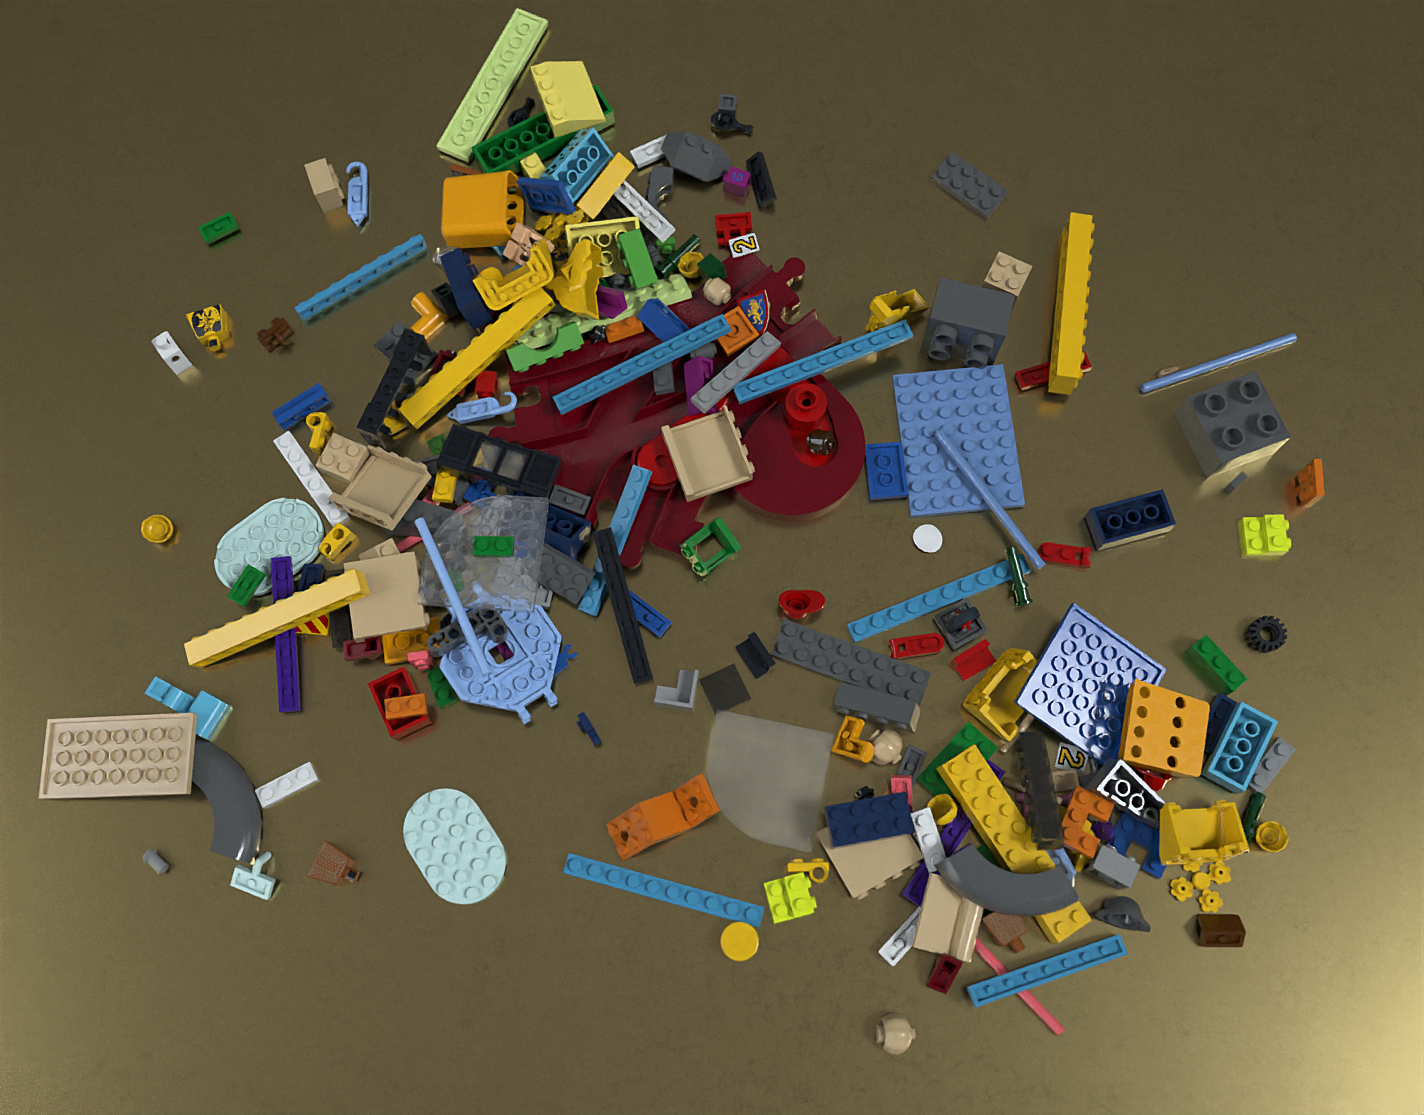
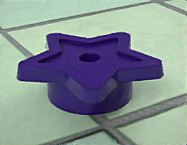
(1108, 830)

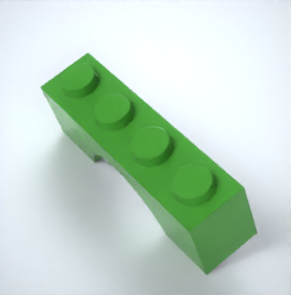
(566, 338)

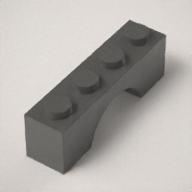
(661, 183)

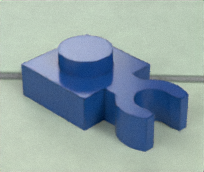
(561, 663)

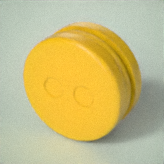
(739, 941)

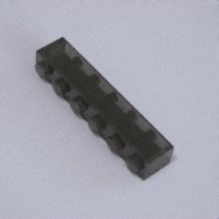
(1040, 791)

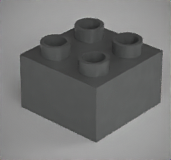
(967, 323)
(1231, 424)

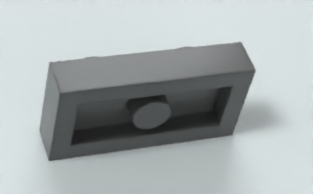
(664, 379)
(570, 500)
(912, 762)

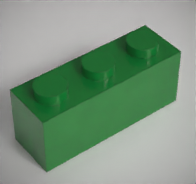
(1216, 665)

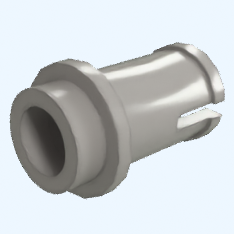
(155, 861)

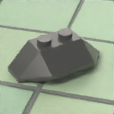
(695, 156)

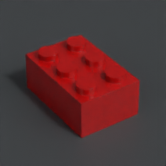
(393, 685)

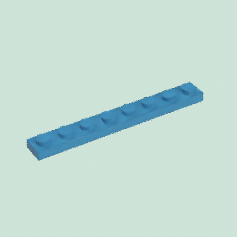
(361, 277)
(621, 526)
(1046, 970)

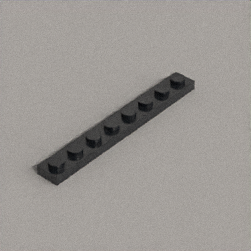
(622, 605)

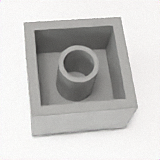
(1112, 867)

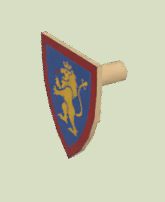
(756, 310)

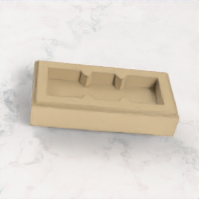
(1065, 780)

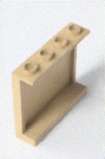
(708, 454)
(383, 488)
(392, 597)
(872, 862)

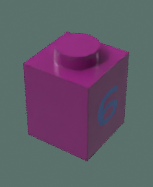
(736, 181)

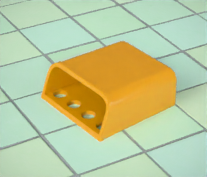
(477, 209)
(1163, 730)

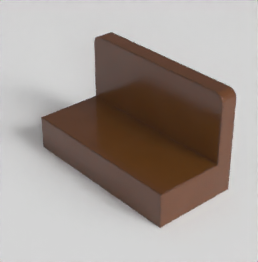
(1221, 930)

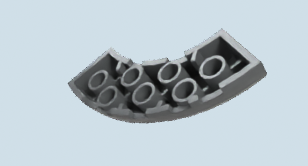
(232, 802)
(1006, 891)

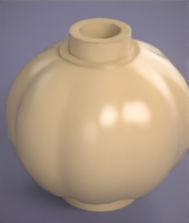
(886, 746)
(894, 1033)

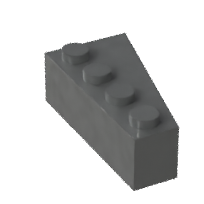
(432, 514)
(877, 707)
(1128, 792)

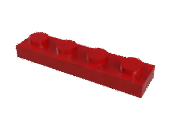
(1039, 374)

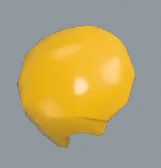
(688, 264)
(157, 528)
(942, 809)
(1271, 836)

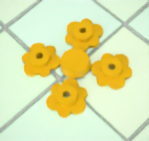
(558, 223)
(1201, 882)

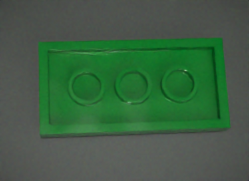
(966, 737)

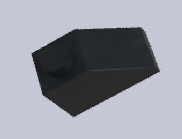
(446, 299)

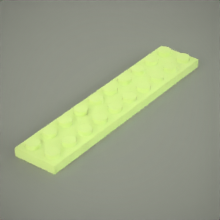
(492, 85)
(667, 290)

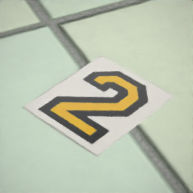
(744, 245)
(1070, 758)

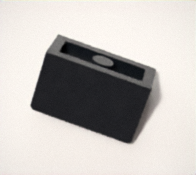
(755, 656)

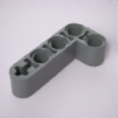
(482, 625)

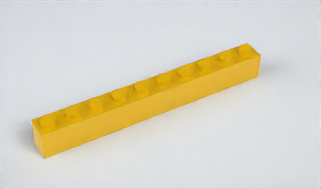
(476, 357)
(277, 618)

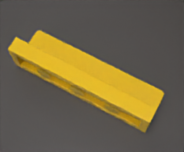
(604, 186)

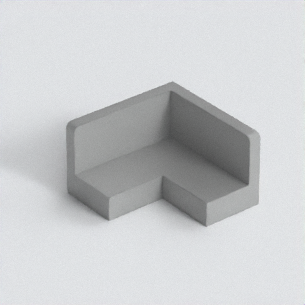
(681, 697)

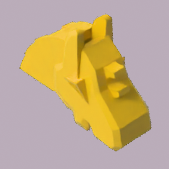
(578, 280)
(888, 309)

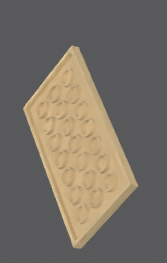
(118, 756)

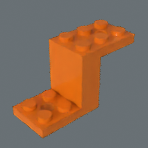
(662, 817)

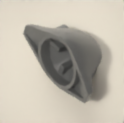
(1123, 913)

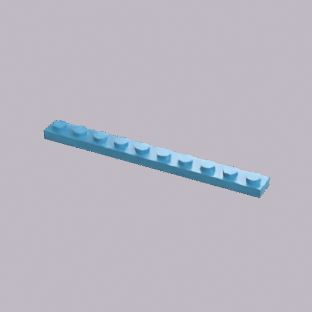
(822, 361)
(641, 364)
(933, 600)
(663, 890)

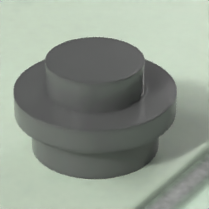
(618, 280)

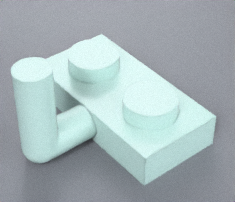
(252, 880)

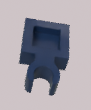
(585, 725)

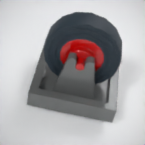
(960, 623)

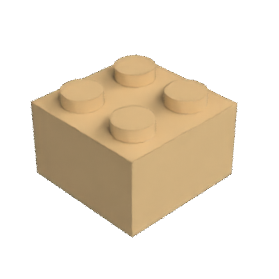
(325, 185)
(1007, 275)
(342, 458)

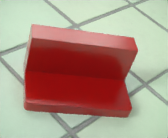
(973, 660)

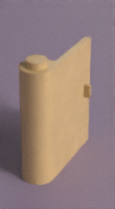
(947, 921)

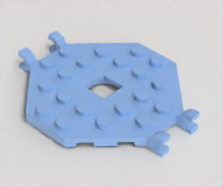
(516, 680)

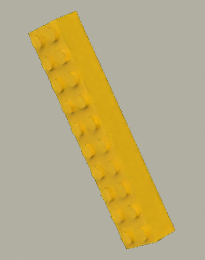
(1071, 304)
(1005, 831)

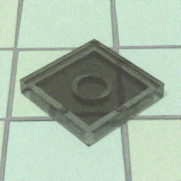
(725, 689)

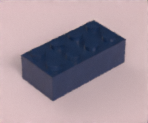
(468, 299)
(1130, 519)
(566, 531)
(868, 820)

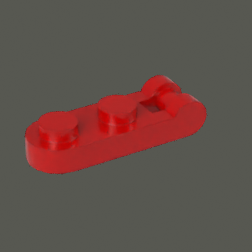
(1065, 554)
(916, 645)

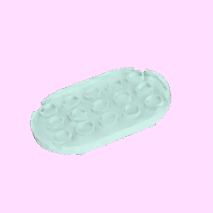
(272, 531)
(454, 846)

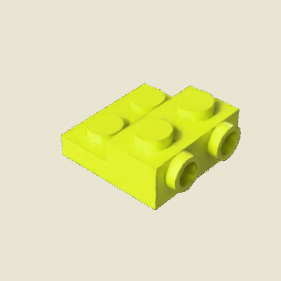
(1265, 535)
(790, 897)

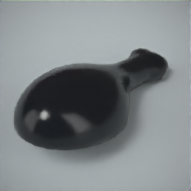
(520, 114)
(727, 122)

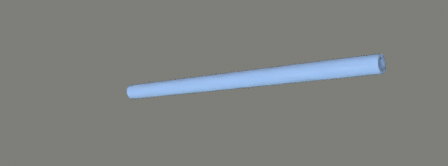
(453, 597)

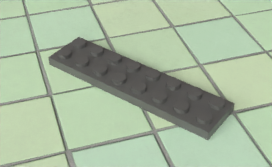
(849, 662)

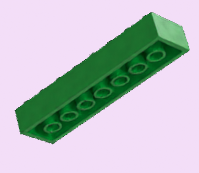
(529, 137)

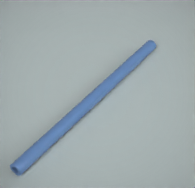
(1219, 362)
(990, 500)

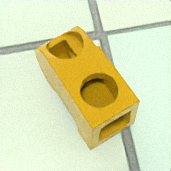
(336, 541)

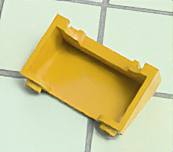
(503, 290)
(995, 693)
(1200, 834)

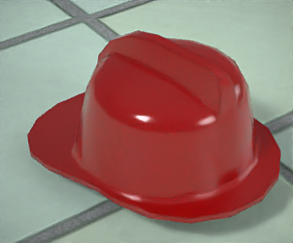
(801, 602)
(1153, 779)

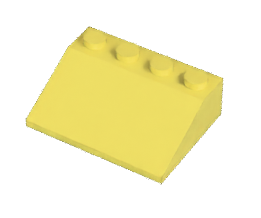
(567, 96)
(604, 235)

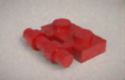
(732, 224)

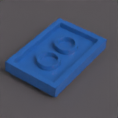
(546, 195)
(886, 471)

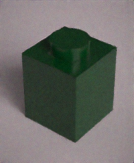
(711, 267)

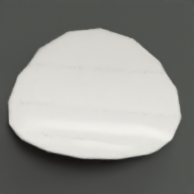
(927, 538)

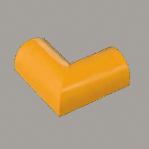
(432, 315)
(848, 742)

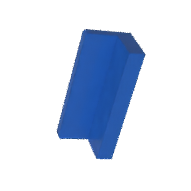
(661, 320)
(301, 406)

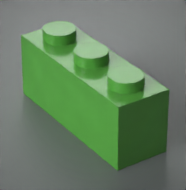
(636, 259)

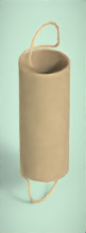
(1172, 369)

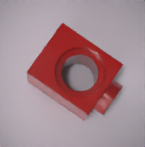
(487, 384)

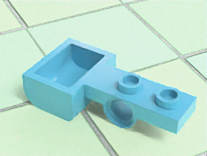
(208, 708)

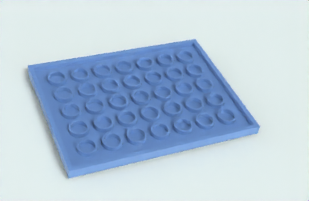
(977, 418)

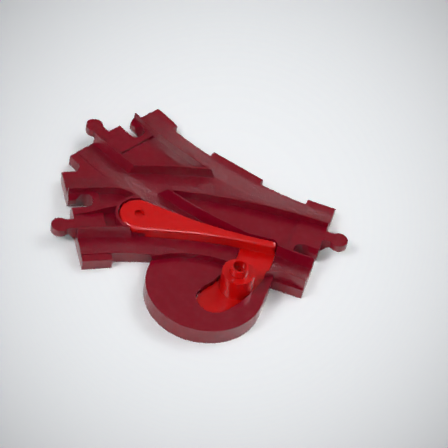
(624, 425)

